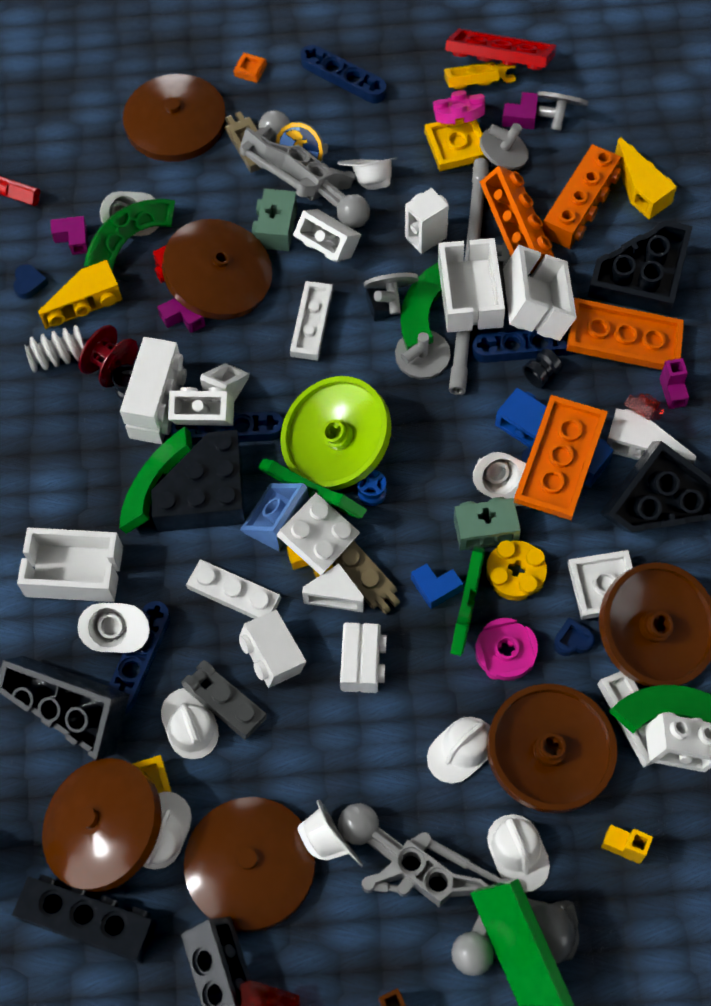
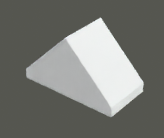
(225, 377)
(334, 590)

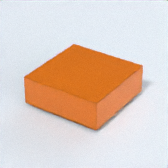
(250, 67)

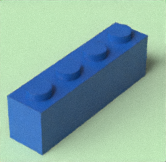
(521, 419)

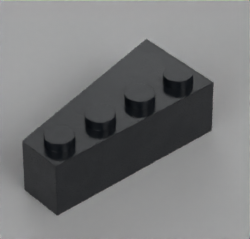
(73, 705)

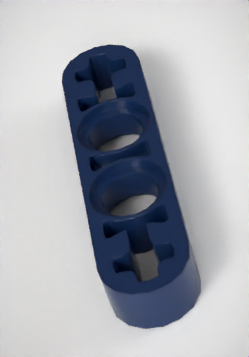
(345, 71)
(523, 338)
(248, 436)
(141, 658)

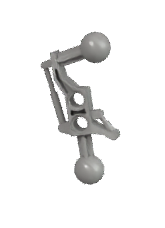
(303, 170)
(360, 825)

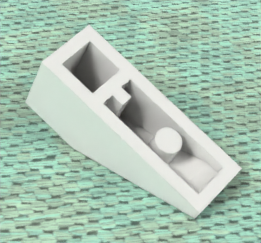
(633, 434)

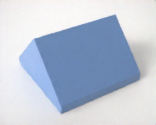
(273, 511)

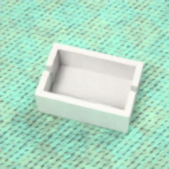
(471, 287)
(542, 299)
(147, 396)
(70, 564)

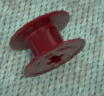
(106, 354)

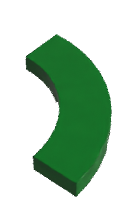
(124, 224)
(418, 304)
(163, 460)
(333, 498)
(467, 604)
(647, 703)

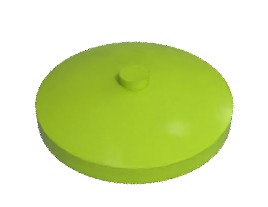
(336, 432)

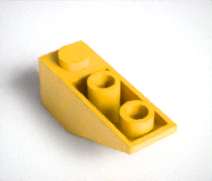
(645, 185)
(83, 293)

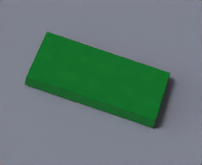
(520, 945)

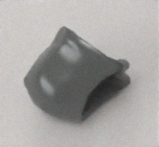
(559, 927)

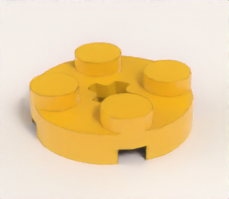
(519, 553)

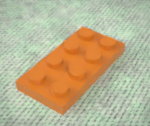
(624, 334)
(560, 457)

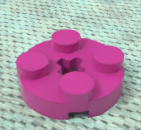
(459, 106)
(496, 663)

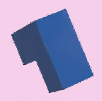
(435, 589)

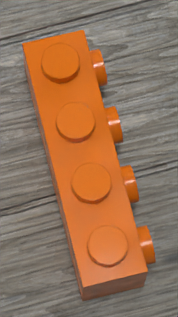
(581, 196)
(515, 212)

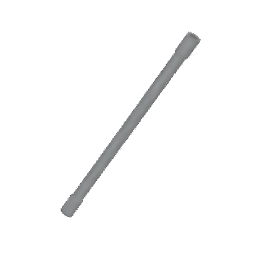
(459, 370)

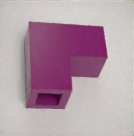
(521, 113)
(72, 231)
(173, 313)
(673, 383)

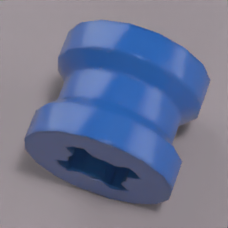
(374, 481)

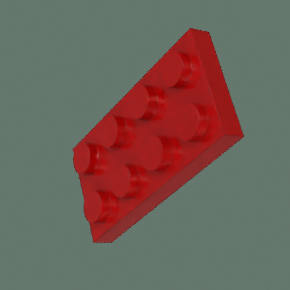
(503, 48)

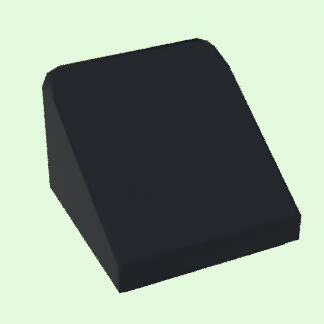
(379, 310)

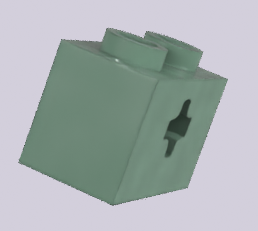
(276, 219)
(471, 525)

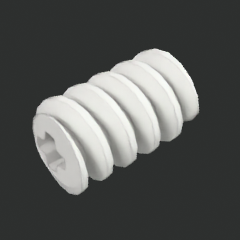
(54, 349)

